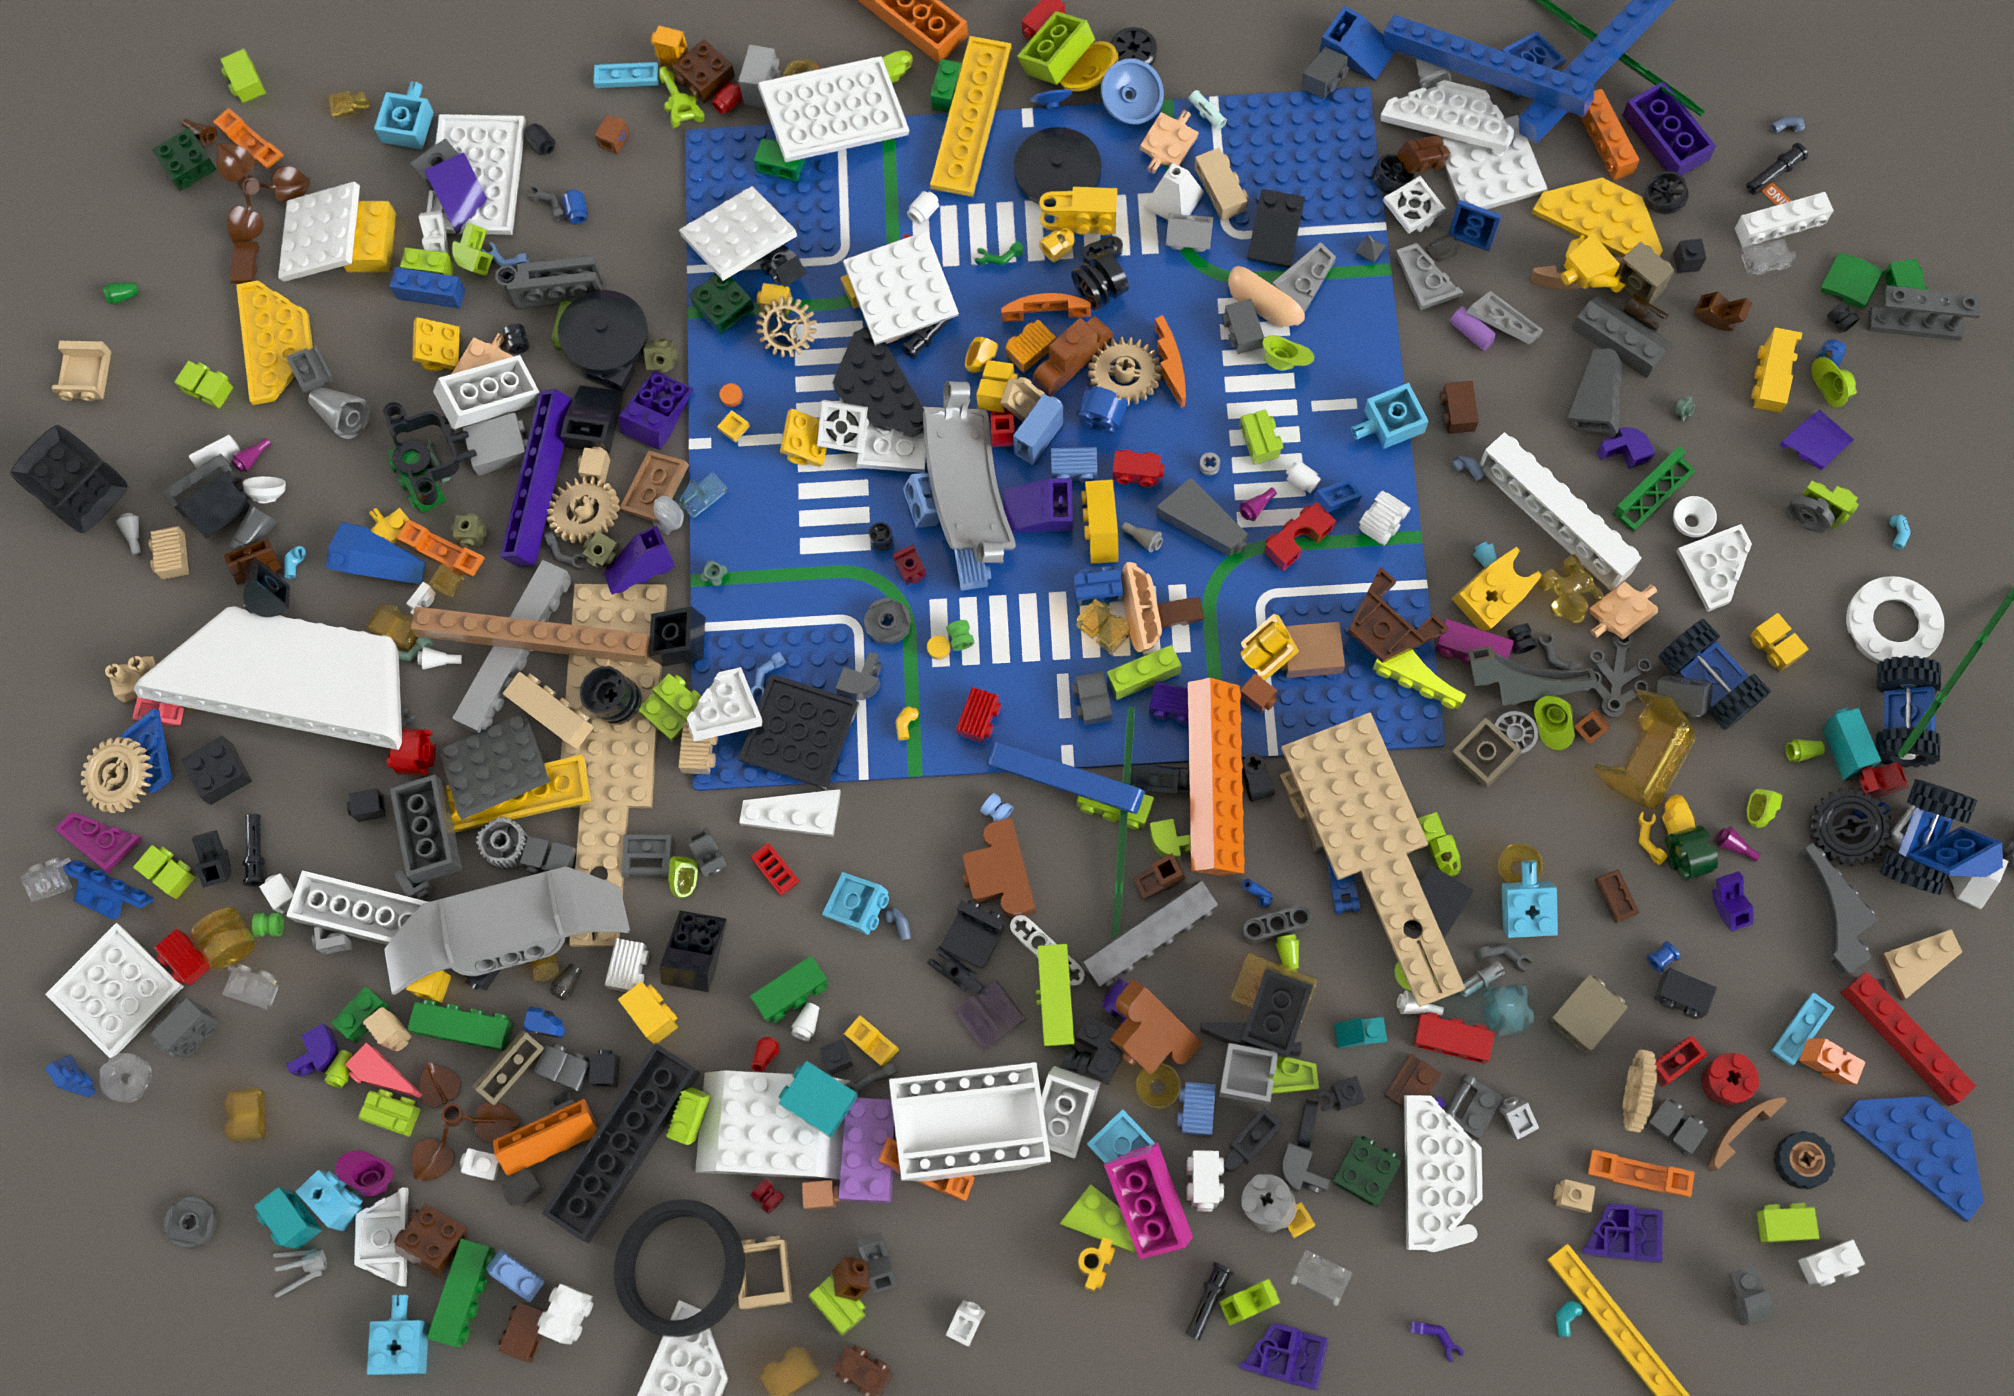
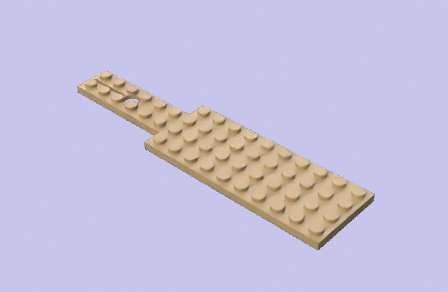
(616, 756)

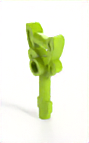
(678, 102)

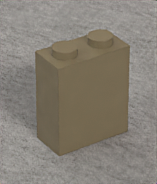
(1588, 1013)

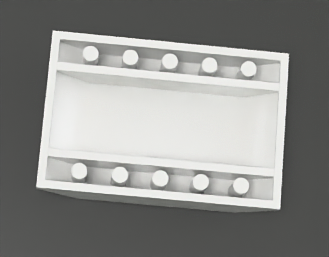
(969, 1122)
(755, 1136)

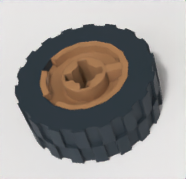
(1798, 1173)

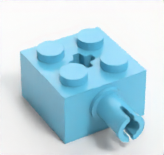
(404, 118)
(1393, 417)
(1518, 899)
(330, 1200)
(401, 1331)

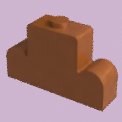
(1071, 354)
(999, 871)
(1151, 1031)

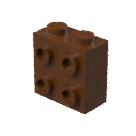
(703, 71)
(430, 1239)
(856, 1367)

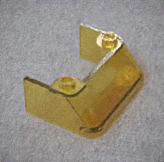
(1657, 755)

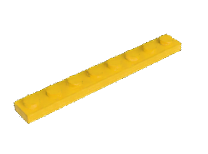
(1615, 1323)

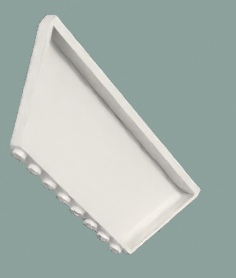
(286, 676)

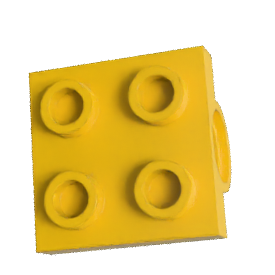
(435, 344)
(801, 438)
(1268, 647)
(1103, 1255)

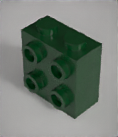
(184, 159)
(721, 302)
(1366, 1171)

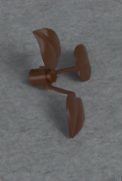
(232, 165)
(438, 1086)

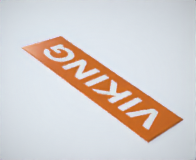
(1775, 194)

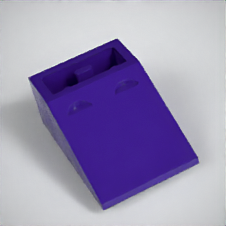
(654, 410)
(1040, 506)
(639, 561)

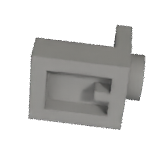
(334, 943)
(1518, 1116)

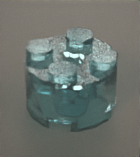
(1508, 1010)

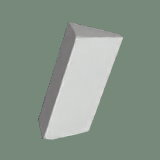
(224, 446)

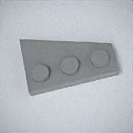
(1306, 276)
(1424, 278)
(1504, 317)

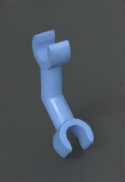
(519, 259)
(775, 662)

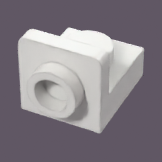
(422, 597)
(479, 1164)
(965, 1322)

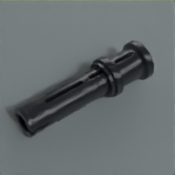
(1784, 163)
(922, 339)
(253, 862)
(1213, 1289)

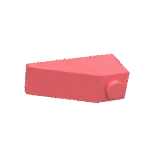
(375, 1070)

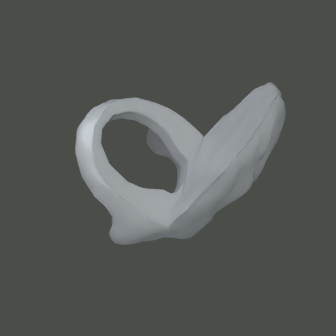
(1431, 74)
(668, 514)

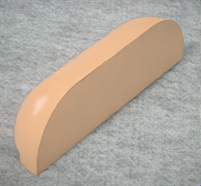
(1266, 298)
(1140, 607)

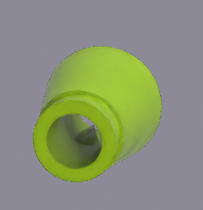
(1801, 750)
(1288, 950)
(338, 1072)

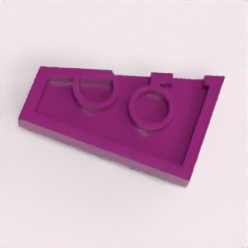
(97, 841)

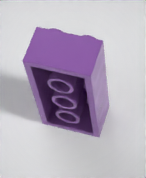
(864, 1136)

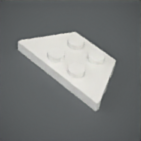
(376, 1234)

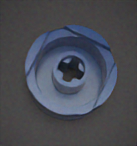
(1101, 409)

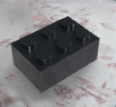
(1277, 1011)

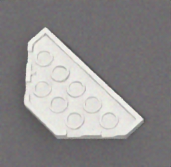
(1452, 112)
(1440, 1173)
(686, 1363)

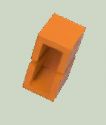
(1827, 1057)

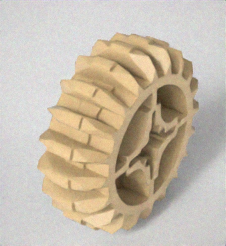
(791, 336)

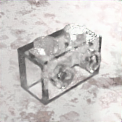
(1321, 1277)

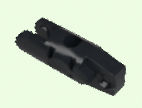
(964, 979)

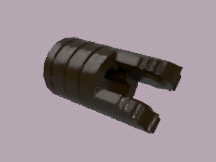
(1640, 308)

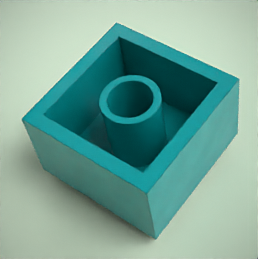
(287, 1219)

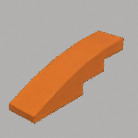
(1171, 366)

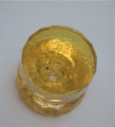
(223, 938)

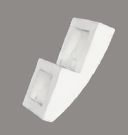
(434, 232)

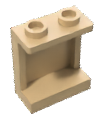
(83, 370)

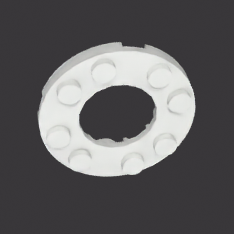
(1925, 607)

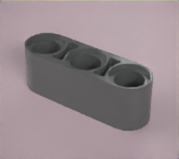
(1285, 916)

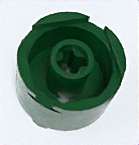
(1691, 852)

